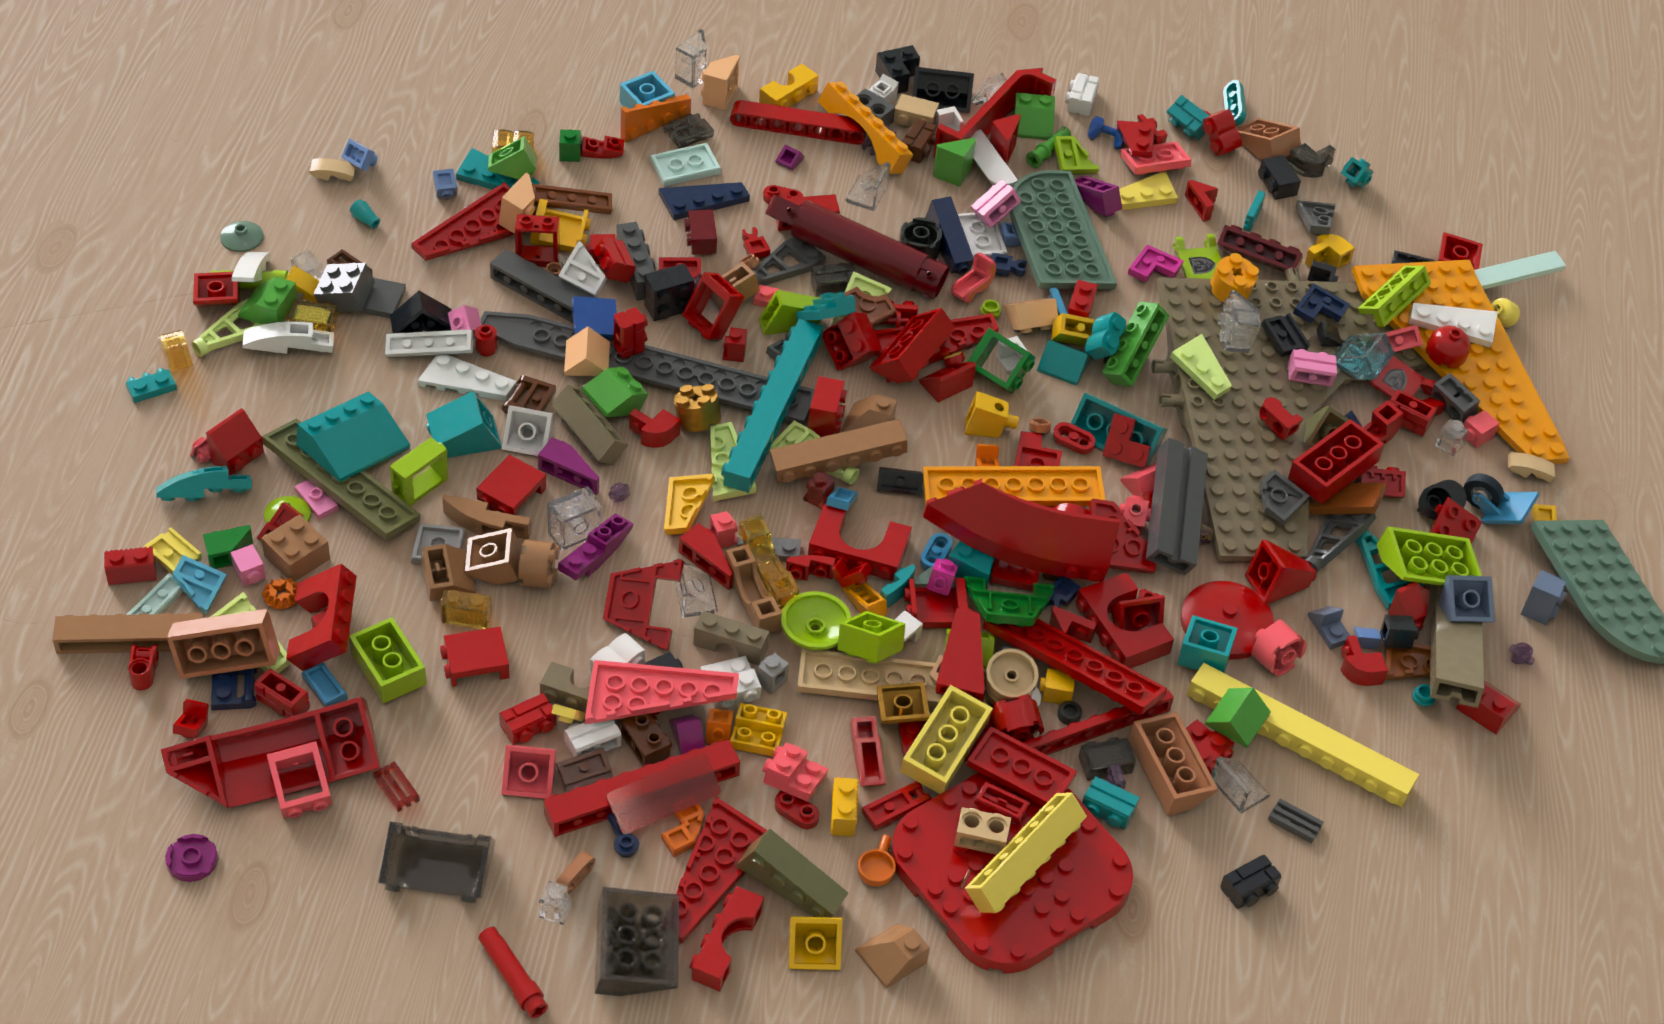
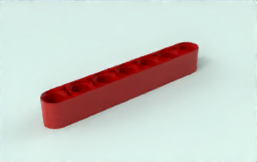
(797, 122)

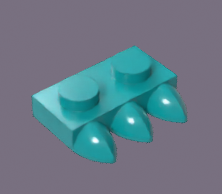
(151, 385)

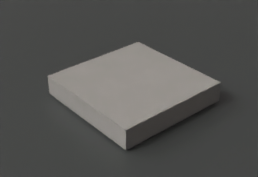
(436, 535)

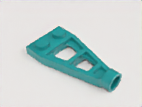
(1386, 592)

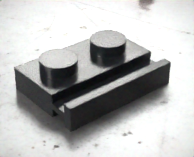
(1285, 334)

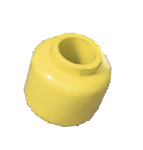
(1507, 311)

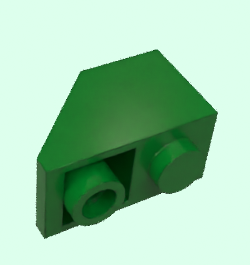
(221, 543)

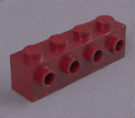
(1259, 250)

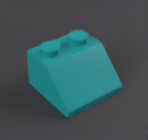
(1207, 643)

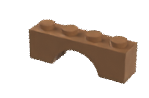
(760, 608)

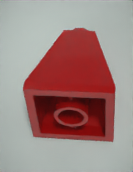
(1278, 572)

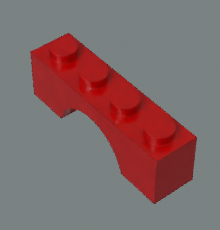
(740, 913)

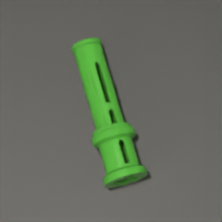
(1044, 150)

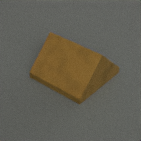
(902, 703)

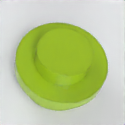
(989, 307)

